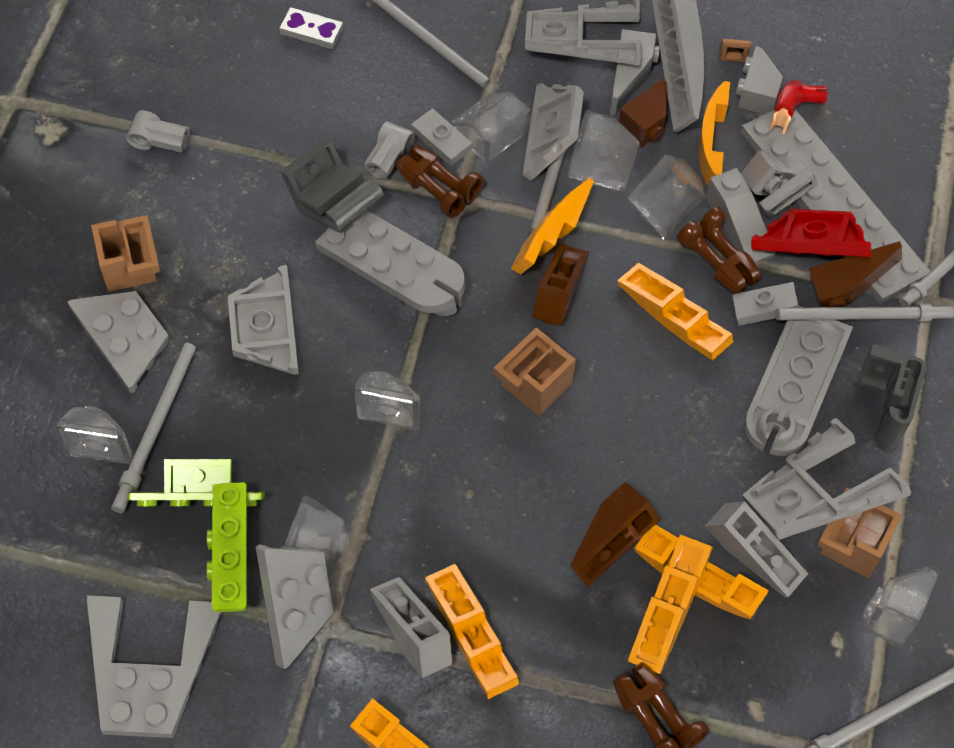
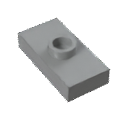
(441, 137)
(762, 303)

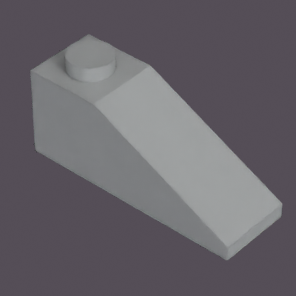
(629, 76)
(741, 212)
(756, 546)
(414, 627)

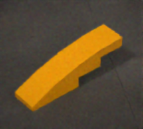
(554, 224)
(676, 313)
(670, 604)
(472, 631)

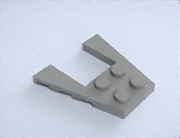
(563, 32)
(796, 503)
(145, 697)

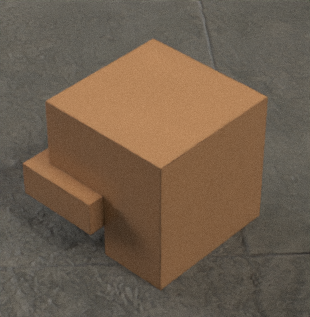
(126, 252)
(536, 371)
(859, 538)

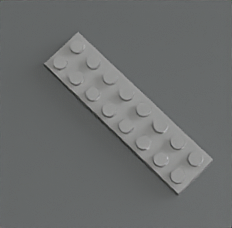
(835, 192)

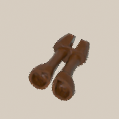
(423, 165)
(730, 273)
(652, 692)

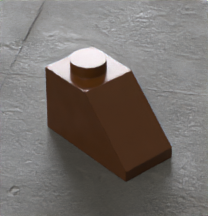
(646, 114)

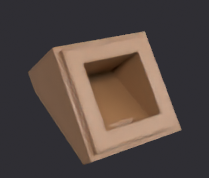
(734, 50)

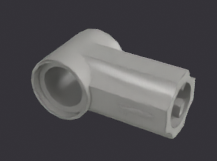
(150, 131)
(390, 145)

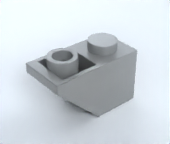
(761, 84)
(765, 174)

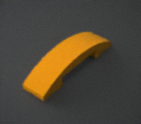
(712, 161)
(716, 586)
(382, 729)

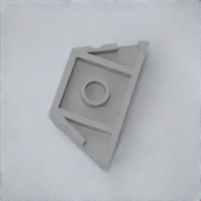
(552, 125)
(264, 323)
(122, 332)
(294, 596)

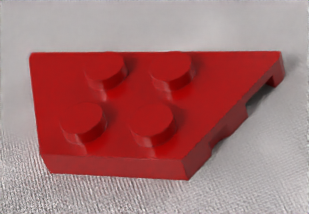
(814, 233)

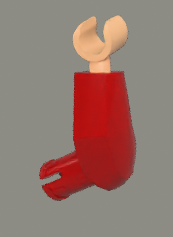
(791, 96)

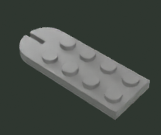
(397, 263)
(795, 383)

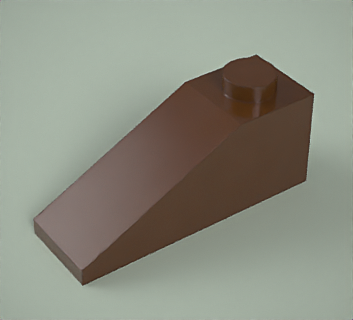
(847, 278)
(559, 284)
(614, 530)

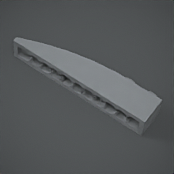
(681, 57)

